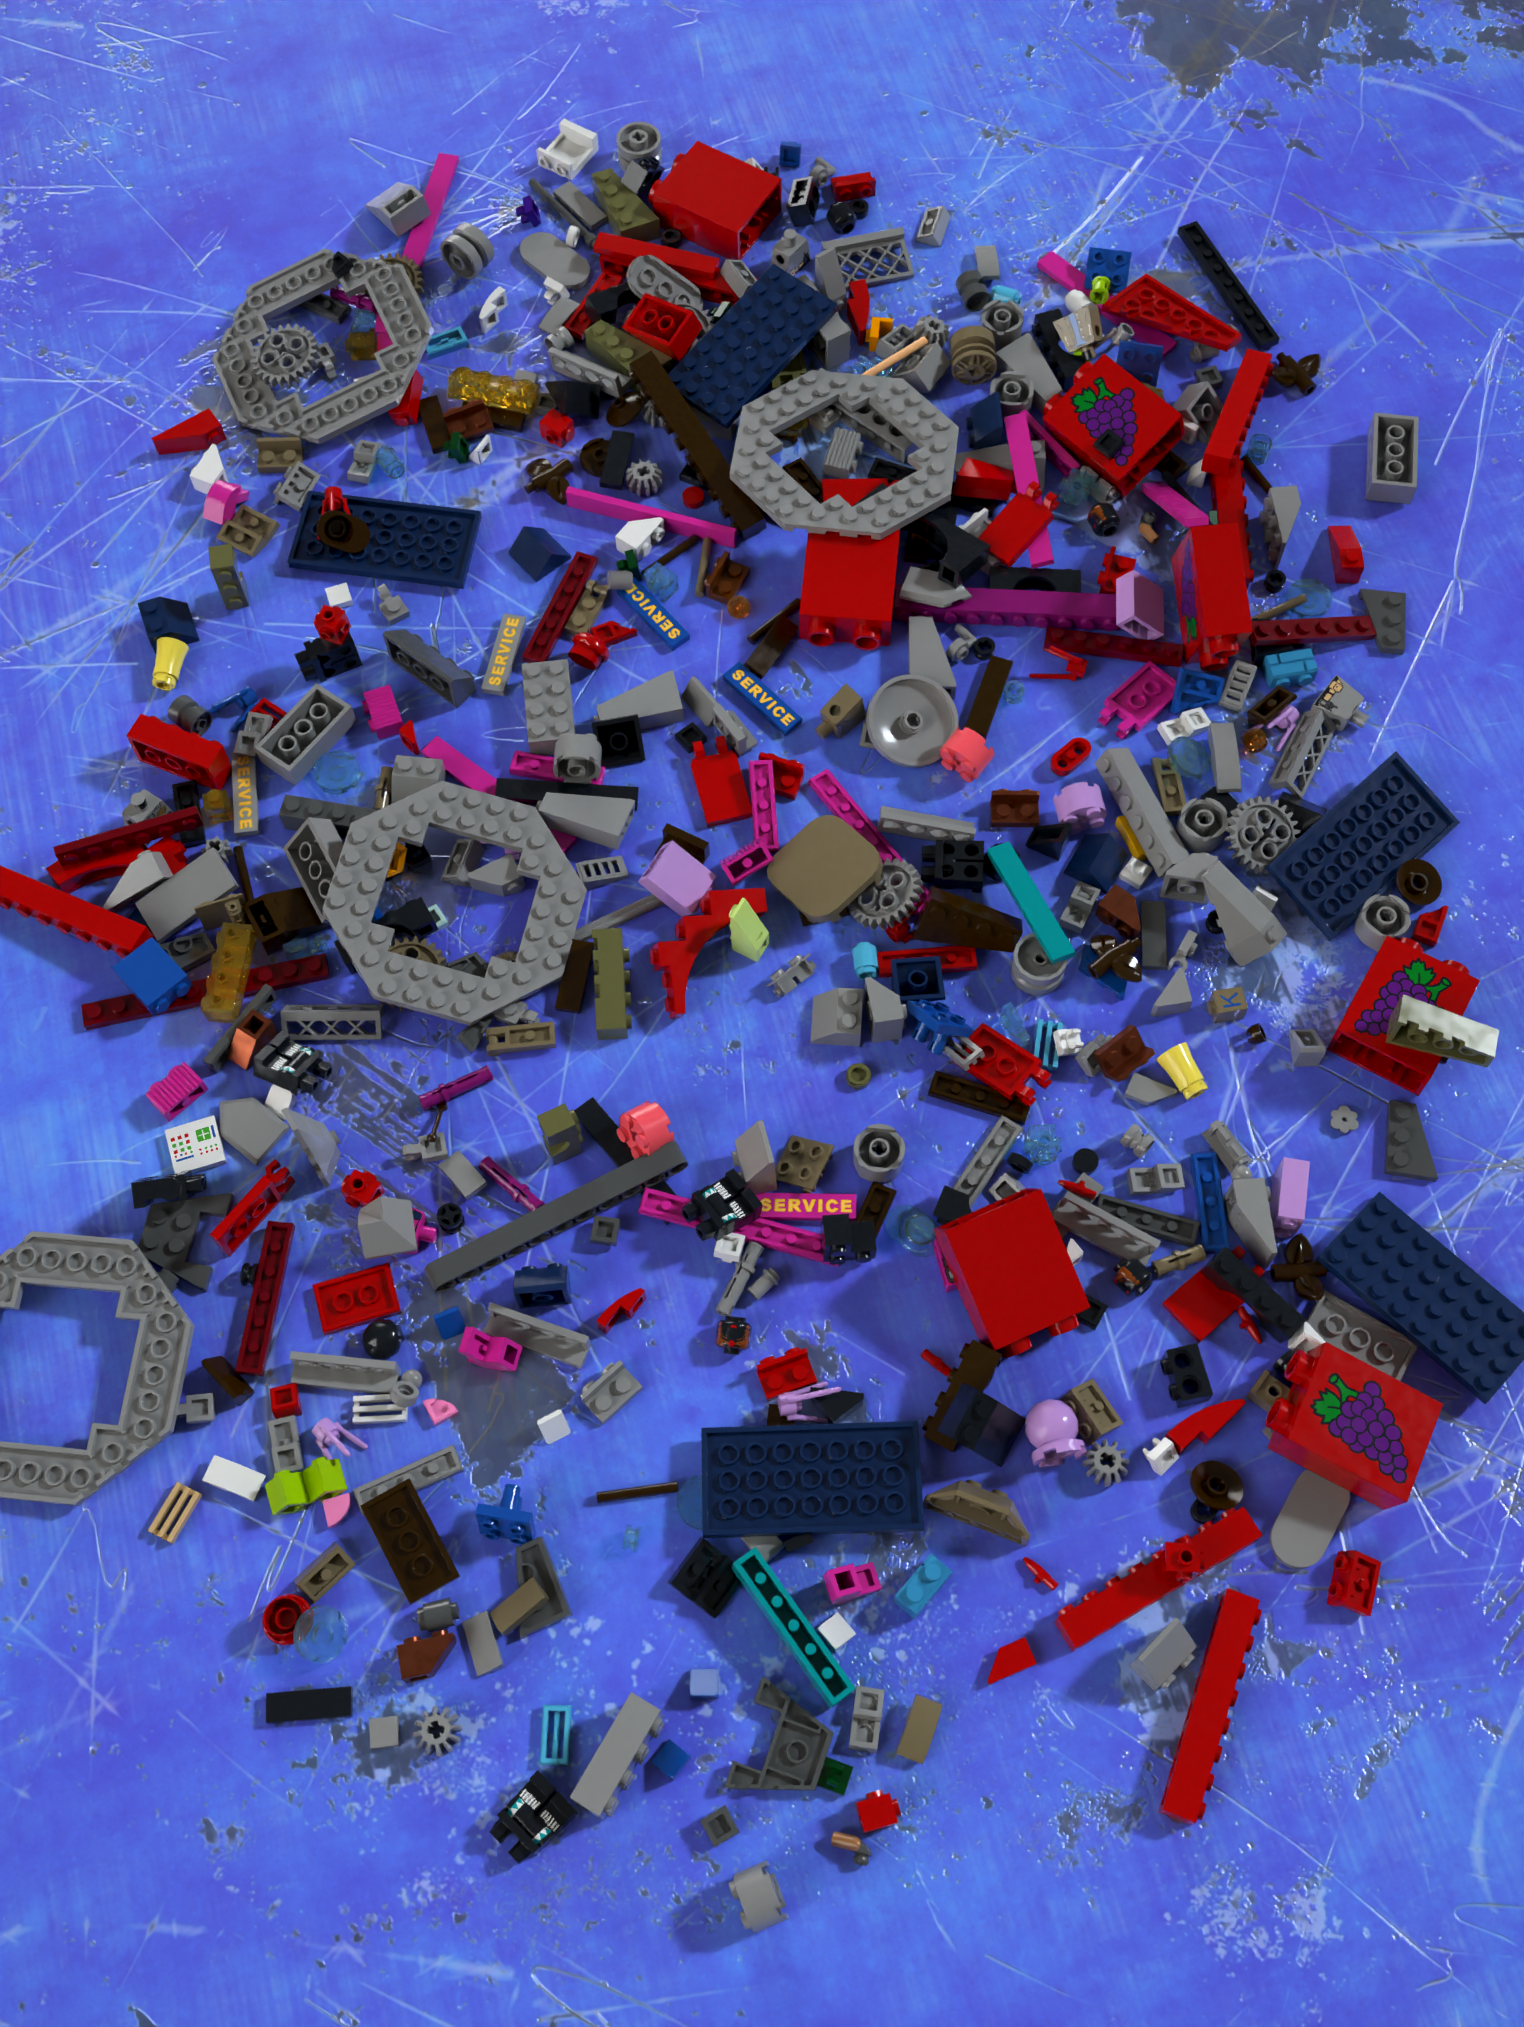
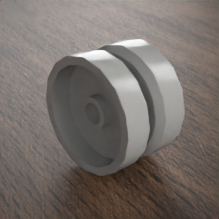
(638, 141)
(467, 251)
(1032, 968)

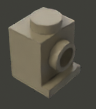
(1260, 1391)

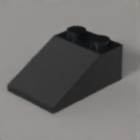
(981, 1424)

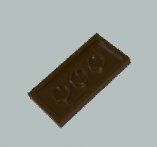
(410, 1541)

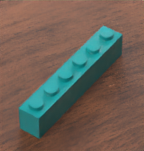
(793, 1628)

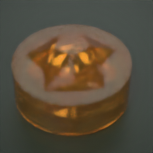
(739, 607)
(1255, 740)

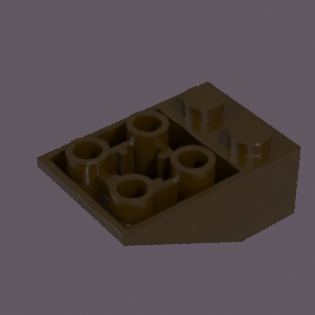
(282, 917)

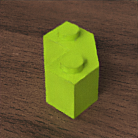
(292, 1491)

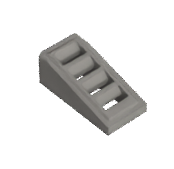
(894, 341)
(1243, 672)
(599, 864)

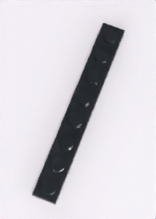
(1228, 286)

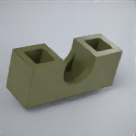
(227, 577)
(561, 1133)

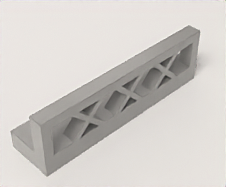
(589, 372)
(1299, 748)
(924, 825)
(335, 1013)
(1104, 1229)
(538, 1335)
(344, 1373)

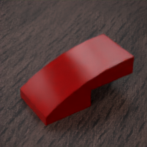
(627, 1305)

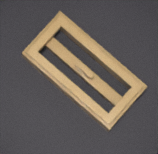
(196, 1496)

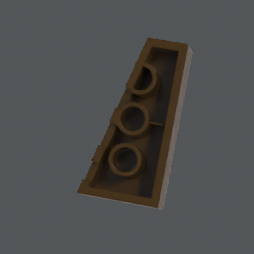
(966, 923)
(975, 1370)

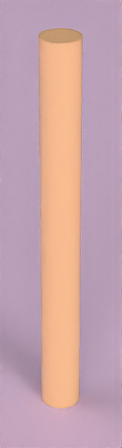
(896, 357)

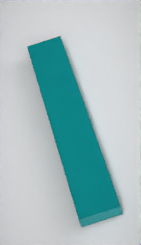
(1031, 903)

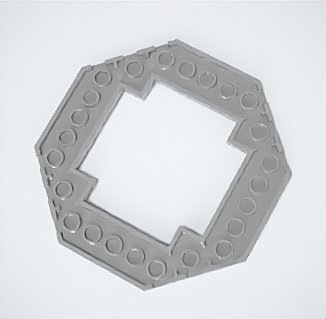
(352, 405)
(879, 514)
(433, 987)
(154, 1376)

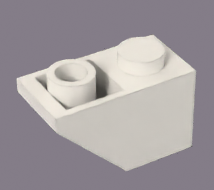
(208, 470)
(640, 536)

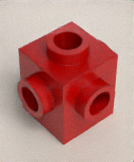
(332, 624)
(361, 1188)
(1172, 1562)

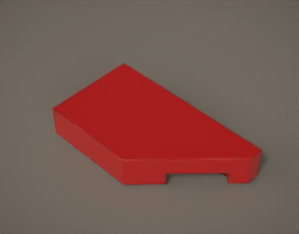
(612, 633)
(1429, 926)
(1011, 1660)

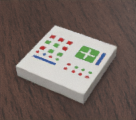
(196, 1145)

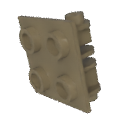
(227, 909)
(803, 1163)

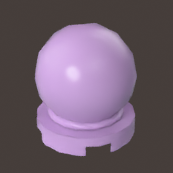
(1053, 1430)

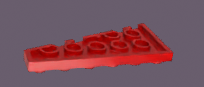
(1161, 308)

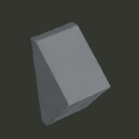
(1175, 996)
(1306, 1047)

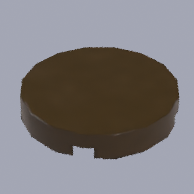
(593, 456)

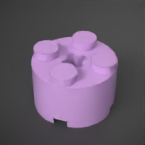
(1080, 806)

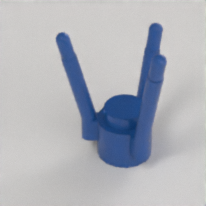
(244, 698)

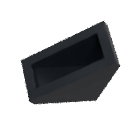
(1050, 839)
(837, 1405)

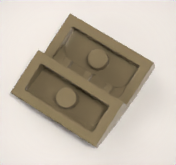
(248, 531)

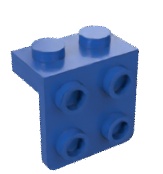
(1108, 263)

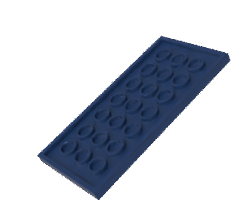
(751, 345)
(405, 541)
(1361, 845)
(1429, 1296)
(811, 1479)

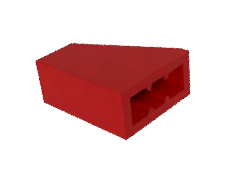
(408, 409)
(984, 481)

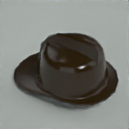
(343, 531)

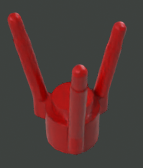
(333, 501)
(1075, 666)
(900, 931)

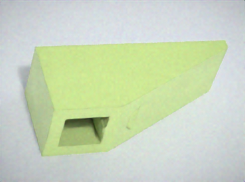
(747, 931)

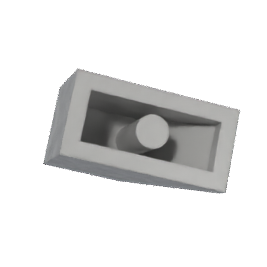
(497, 877)

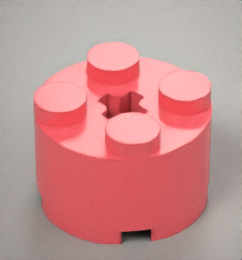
(966, 754)
(644, 1129)

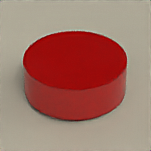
(693, 497)

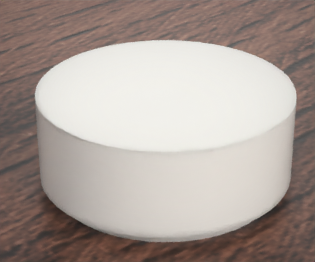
(572, 236)

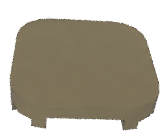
(825, 868)

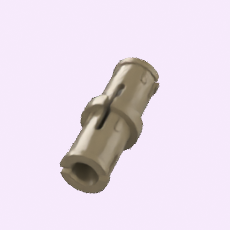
(385, 778)
(1178, 1260)

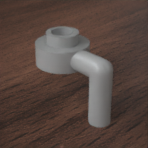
(821, 171)
(959, 648)

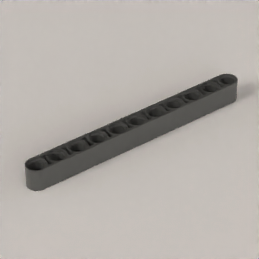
(554, 1217)

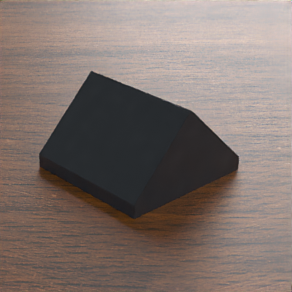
(575, 398)
(619, 740)
(1303, 812)

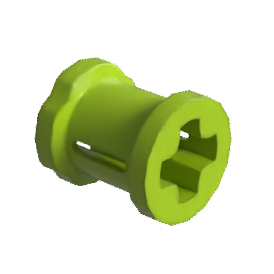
(1099, 292)

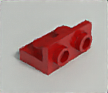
(853, 186)
(1115, 567)
(787, 775)
(785, 1373)
(1354, 1582)

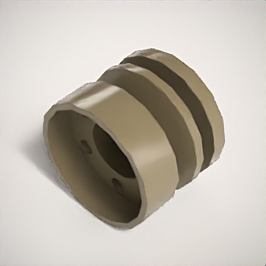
(973, 355)

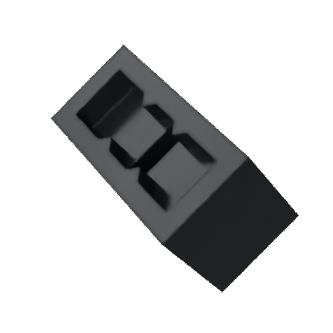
(642, 174)
(803, 201)
(1194, 1375)

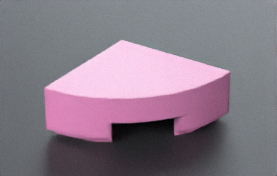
(440, 1410)
(336, 1509)

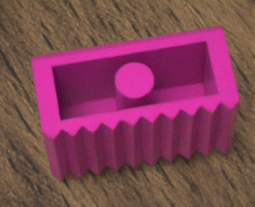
(383, 711)
(746, 861)
(176, 1091)

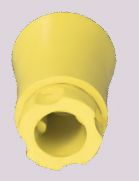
(168, 662)
(1183, 1071)

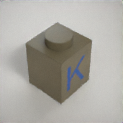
(1227, 1005)

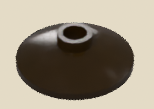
(624, 409)
(1426, 878)
(1222, 1478)

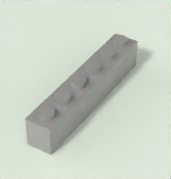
(1141, 809)

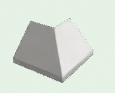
(387, 1227)

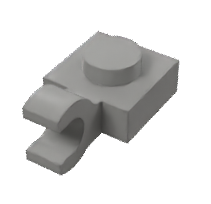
(326, 360)
(392, 608)
(1185, 949)
(517, 1013)
(1086, 1058)
(427, 1150)
(198, 1408)

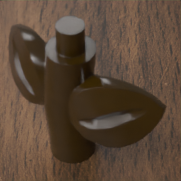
(1297, 372)
(549, 478)
(1115, 956)
(1300, 1269)

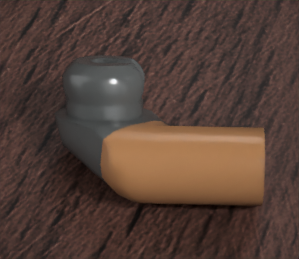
(1146, 528)
(852, 1843)

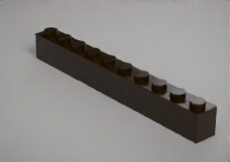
(696, 444)

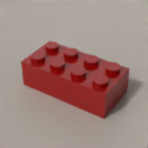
(180, 752)

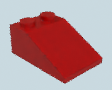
(663, 326)

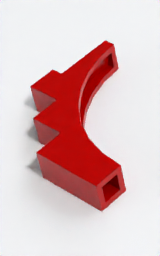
(114, 864)
(693, 932)

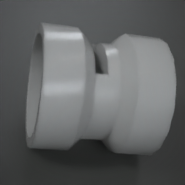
(560, 340)
(1137, 1140)

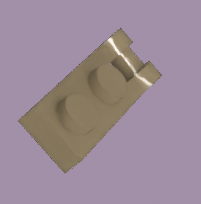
(588, 608)
(1168, 786)
(521, 1038)

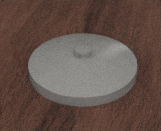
(911, 720)

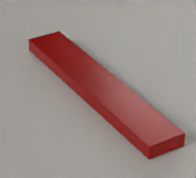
(675, 258)

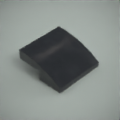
(706, 1578)

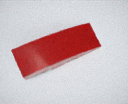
(858, 309)
(1203, 1424)

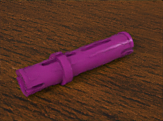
(361, 301)
(456, 1087)
(491, 1168)

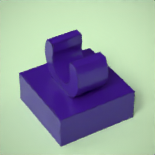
(529, 212)

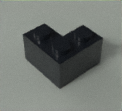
(847, 1240)

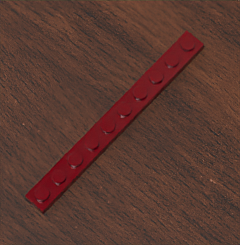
(277, 975)

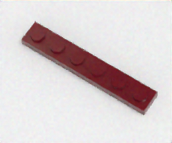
(560, 608)
(1312, 630)
(1114, 646)
(128, 836)
(265, 1299)

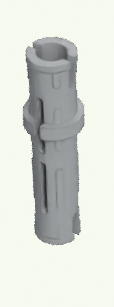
(743, 1270)

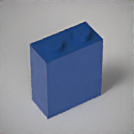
(153, 976)

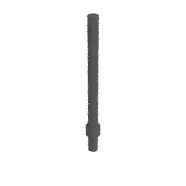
(590, 238)

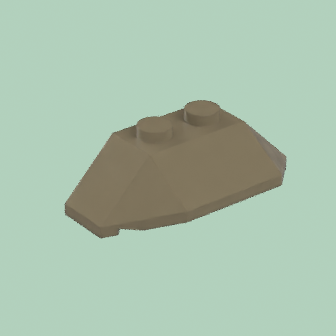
(980, 1509)

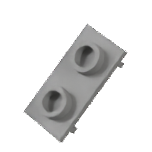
(1100, 489)
(784, 981)
(1226, 1146)

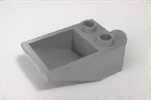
(1250, 1214)

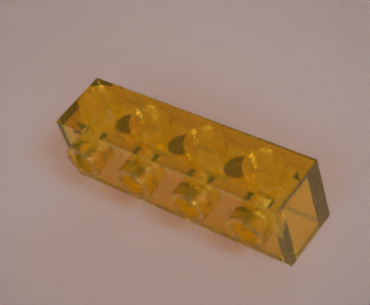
(494, 390)
(229, 972)

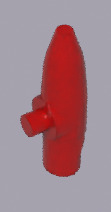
(1078, 1188)
(1249, 1324)
(936, 1362)
(1040, 1574)

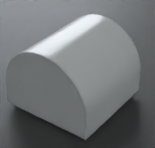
(619, 580)

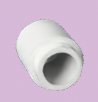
(1076, 300)

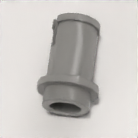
(1198, 353)
(764, 1283)

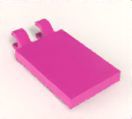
(1139, 699)

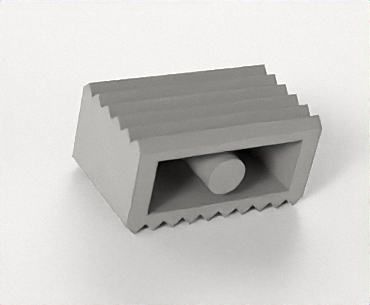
(842, 453)

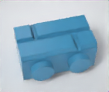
(1290, 668)
(922, 1586)

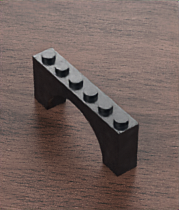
(960, 550)

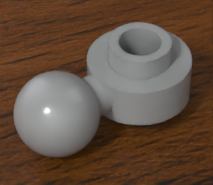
(405, 1392)

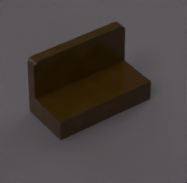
(691, 844)

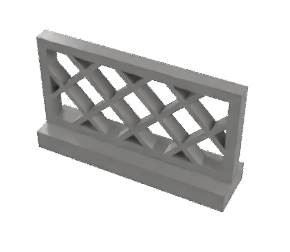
(863, 245)

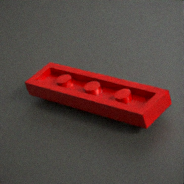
(579, 320)
(951, 957)

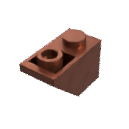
(1120, 911)
(250, 1039)
(424, 1657)

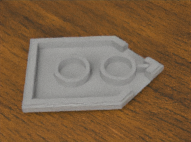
(926, 588)
(250, 1127)

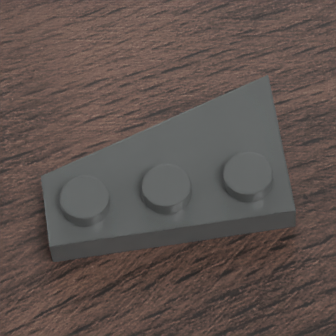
(1388, 618)
(189, 950)
(1406, 1144)
(535, 1561)

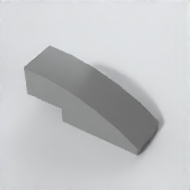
(1224, 757)

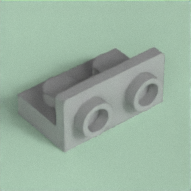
(296, 486)
(733, 730)
(610, 1391)

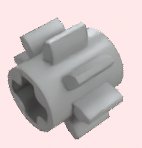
(222, 847)

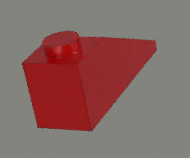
(190, 435)
(1345, 554)

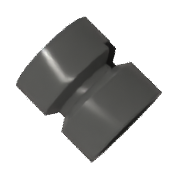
(972, 290)
(189, 715)

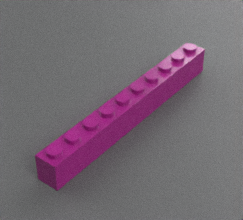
(1019, 609)

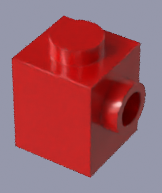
(557, 428)
(877, 1811)

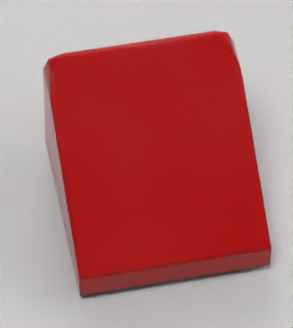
(408, 737)
(285, 1401)

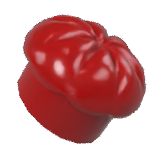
(588, 651)
(281, 1617)

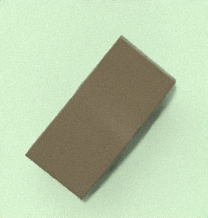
(919, 1728)

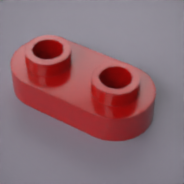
(1069, 758)

